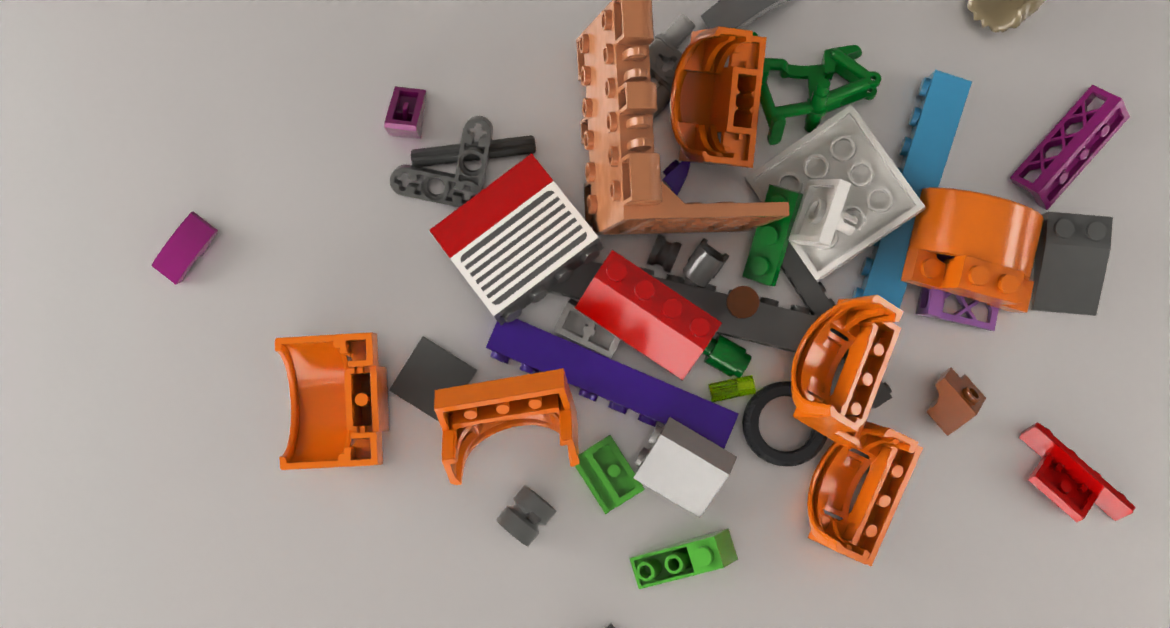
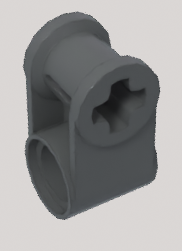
(704, 264)

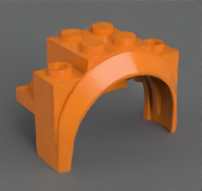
(718, 98)

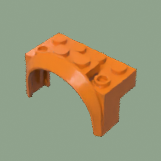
(871, 340)
(484, 408)
(834, 483)

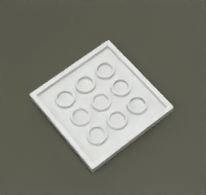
(877, 192)

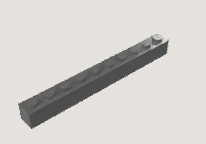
(814, 298)

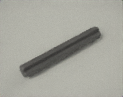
(449, 153)

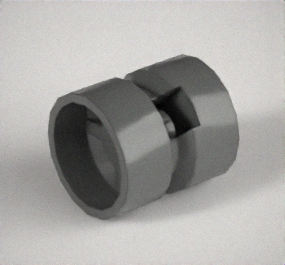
(520, 526)

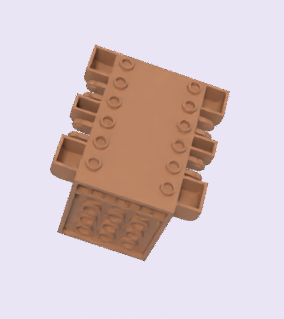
(617, 128)

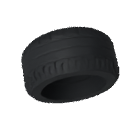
(756, 442)

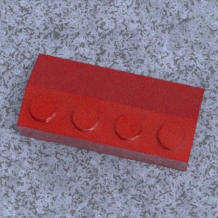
(647, 315)

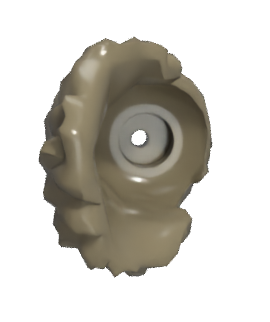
(1002, 14)

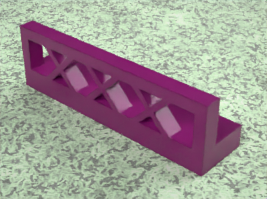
(1078, 147)

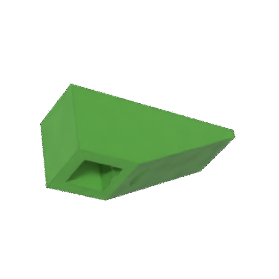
(684, 559)

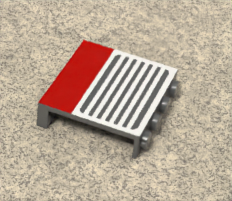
(517, 239)

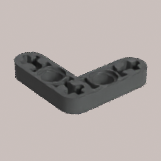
(462, 176)

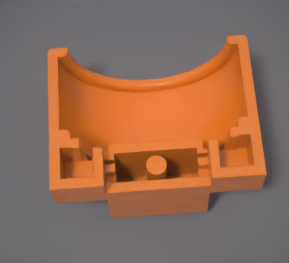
(991, 246)
(335, 401)

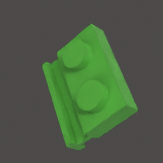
(608, 474)

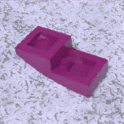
(184, 247)

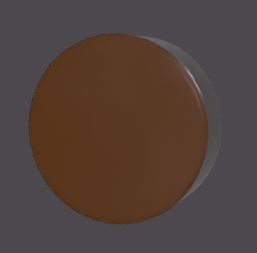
(742, 302)

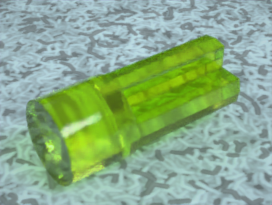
(732, 388)

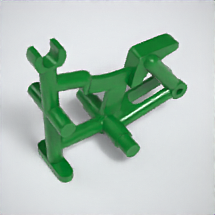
(820, 99)

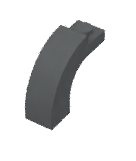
(737, 13)

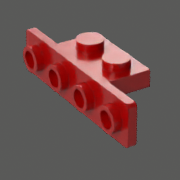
(1070, 480)

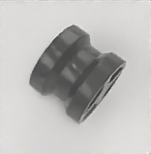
(664, 253)

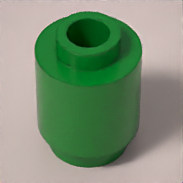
(726, 356)

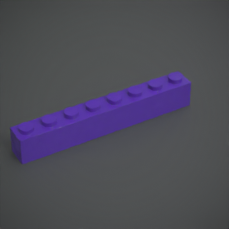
(610, 380)

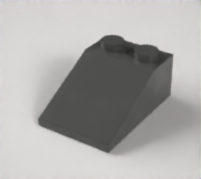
(1071, 263)

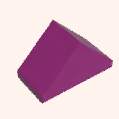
(406, 112)

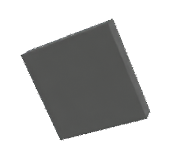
(429, 370)

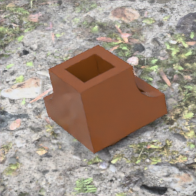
(957, 401)

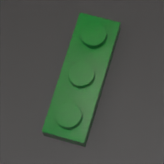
(772, 239)

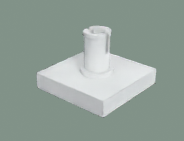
(822, 213)

